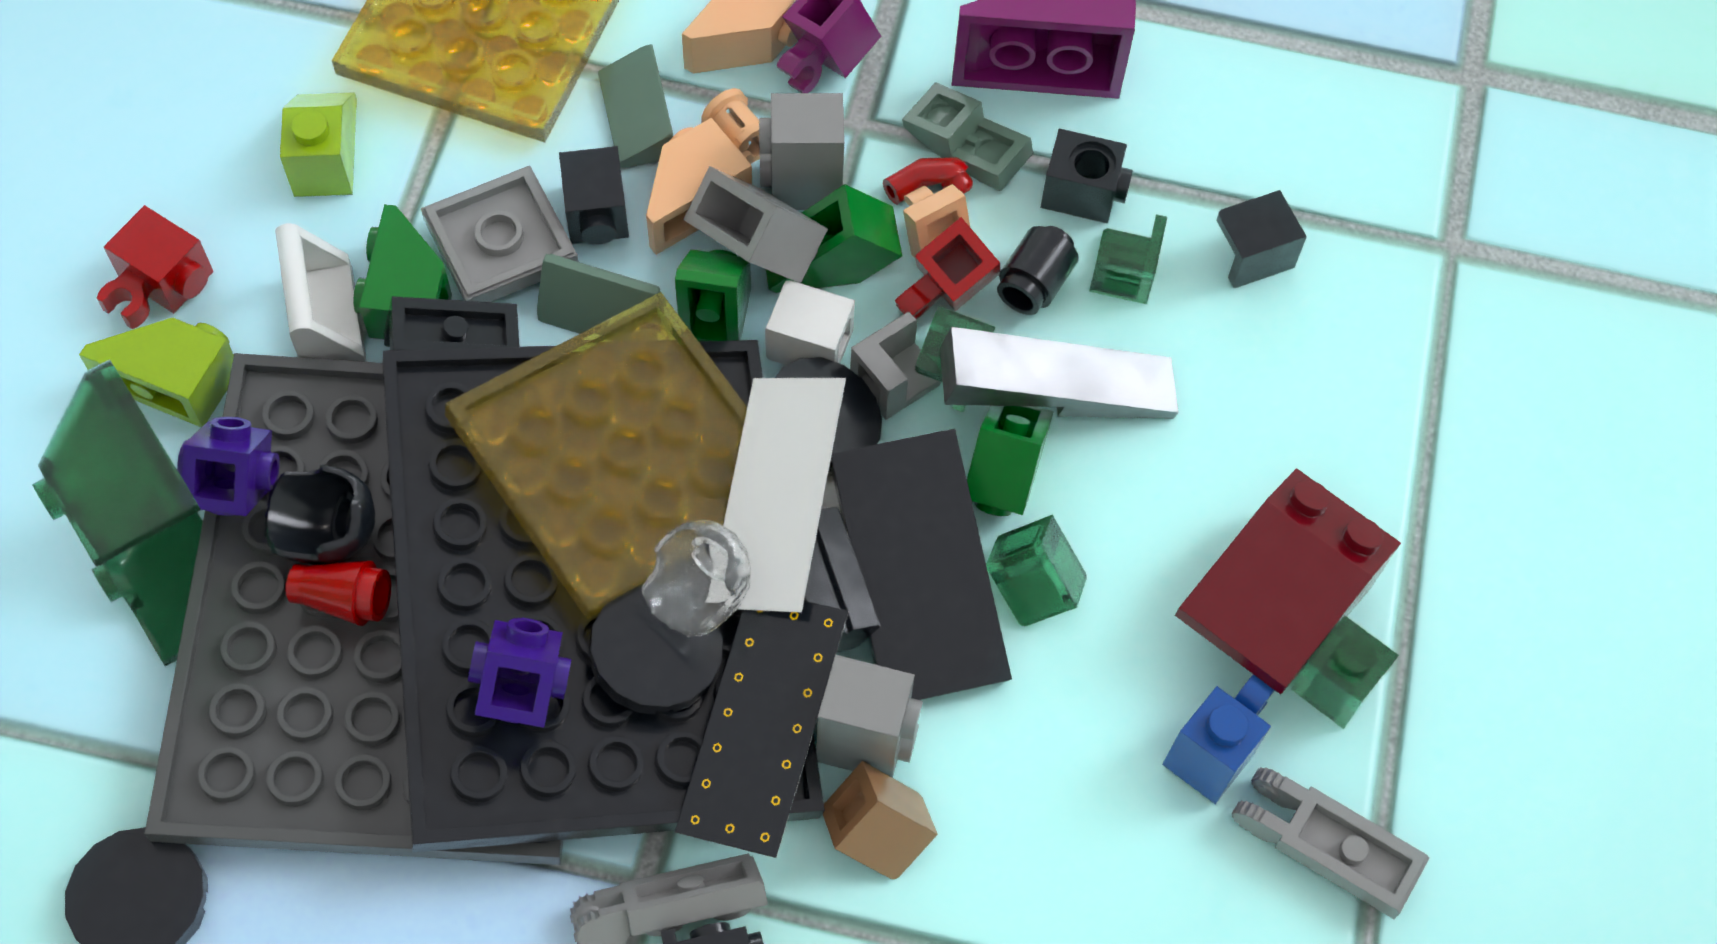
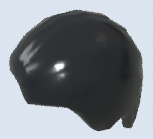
(319, 516)

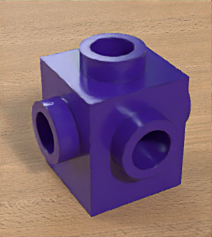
(228, 465)
(519, 671)

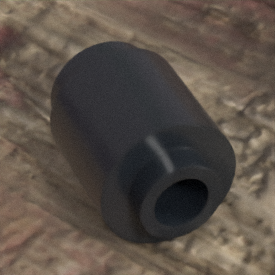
(1037, 269)

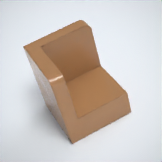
(878, 821)

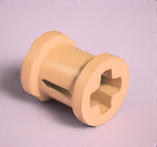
(738, 124)

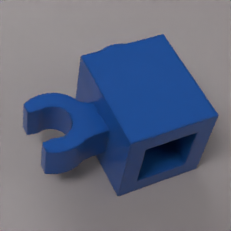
(1220, 739)

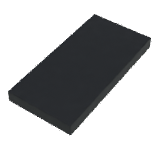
(922, 562)

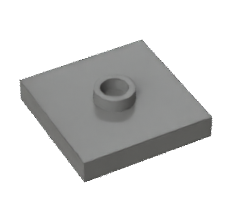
(497, 235)

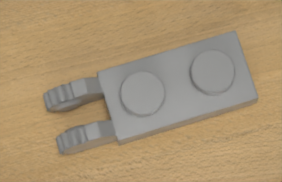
(1334, 842)
(669, 900)

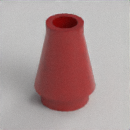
(344, 590)

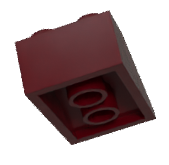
(1288, 580)

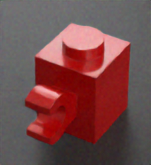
(153, 262)
(952, 267)

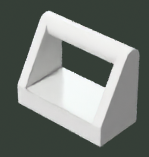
(318, 296)

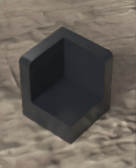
(1262, 237)

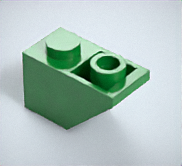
(398, 267)

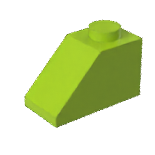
(319, 143)
(169, 366)

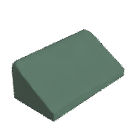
(636, 107)
(583, 296)

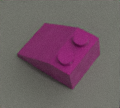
(1045, 46)

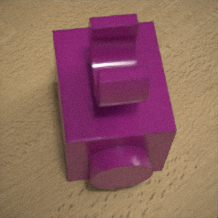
(827, 35)

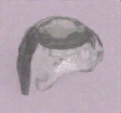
(698, 577)

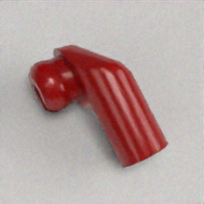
(927, 173)

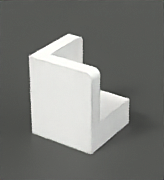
(808, 324)

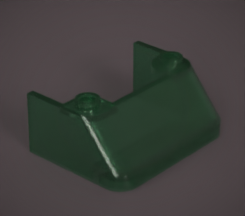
(124, 504)

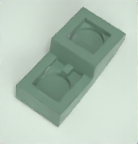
(956, 127)

